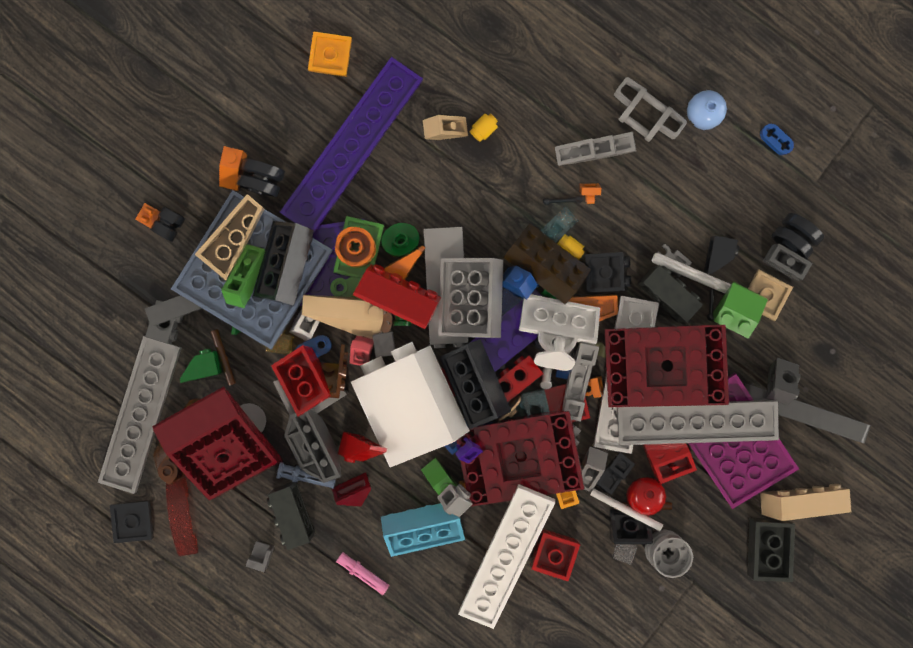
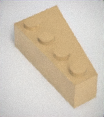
(230, 238)
(805, 502)

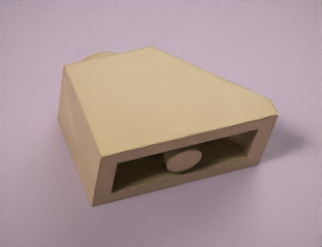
(445, 127)

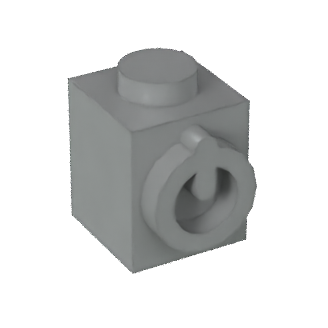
(455, 499)

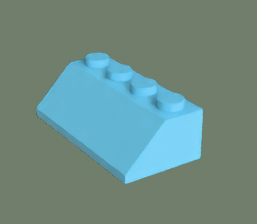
(420, 529)

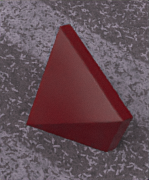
(352, 491)

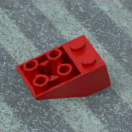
(669, 460)

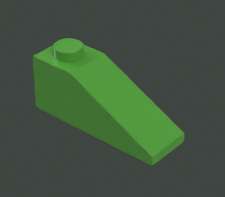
(243, 277)

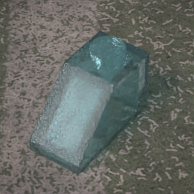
(559, 224)

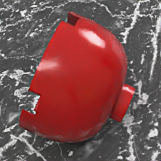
(646, 496)

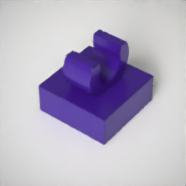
(468, 451)

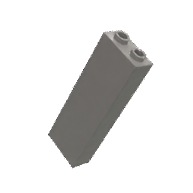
(441, 244)

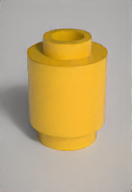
(484, 127)
(572, 246)

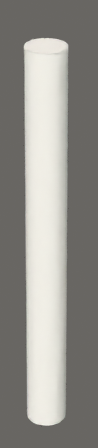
(626, 509)

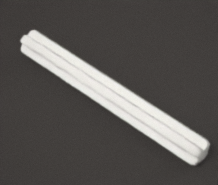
(690, 272)

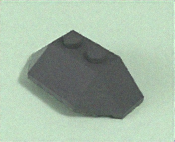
(313, 446)

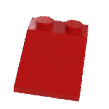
(302, 379)

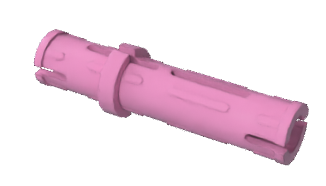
(362, 573)

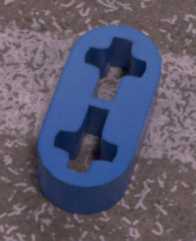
(780, 136)

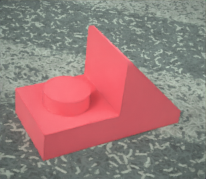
(361, 350)

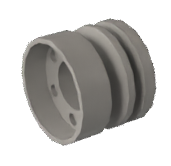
(675, 560)

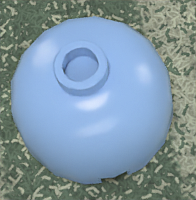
(706, 109)

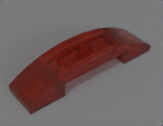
(180, 518)

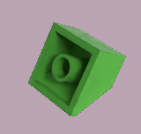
(740, 309)

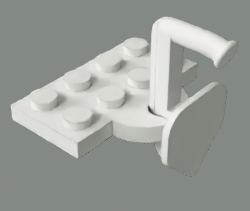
(558, 324)

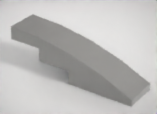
(595, 149)

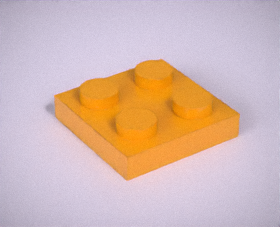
(329, 54)

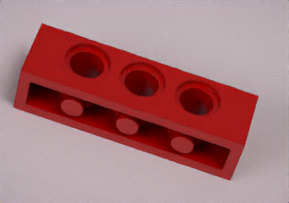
(529, 370)

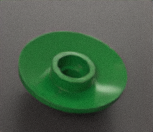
(400, 233)

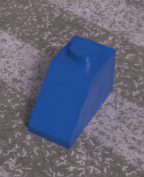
(519, 281)

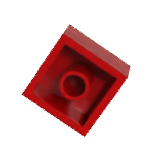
(554, 554)

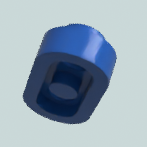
(314, 344)

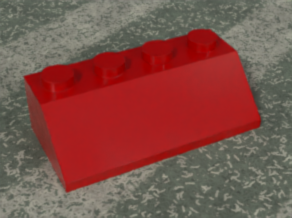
(397, 295)

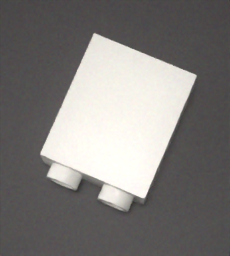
(409, 404)

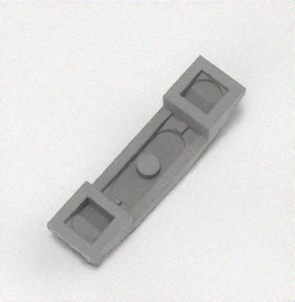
(578, 380)

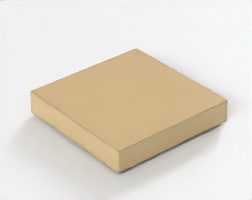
(772, 289)

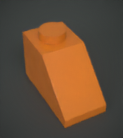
(230, 167)

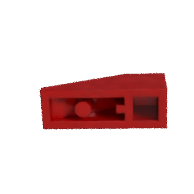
(359, 448)

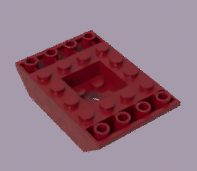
(637, 372)
(213, 428)
(550, 463)

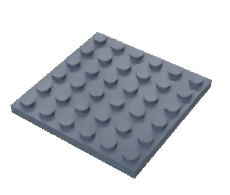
(260, 318)

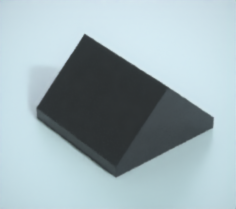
(628, 530)

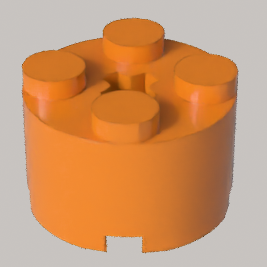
(344, 245)

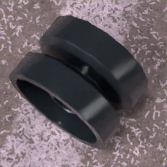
(260, 178)
(798, 235)

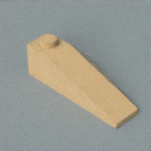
(344, 313)

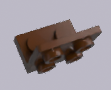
(334, 374)

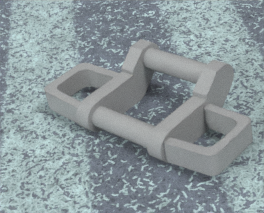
(642, 93)

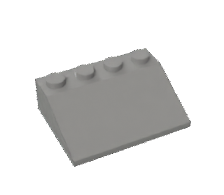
(470, 297)

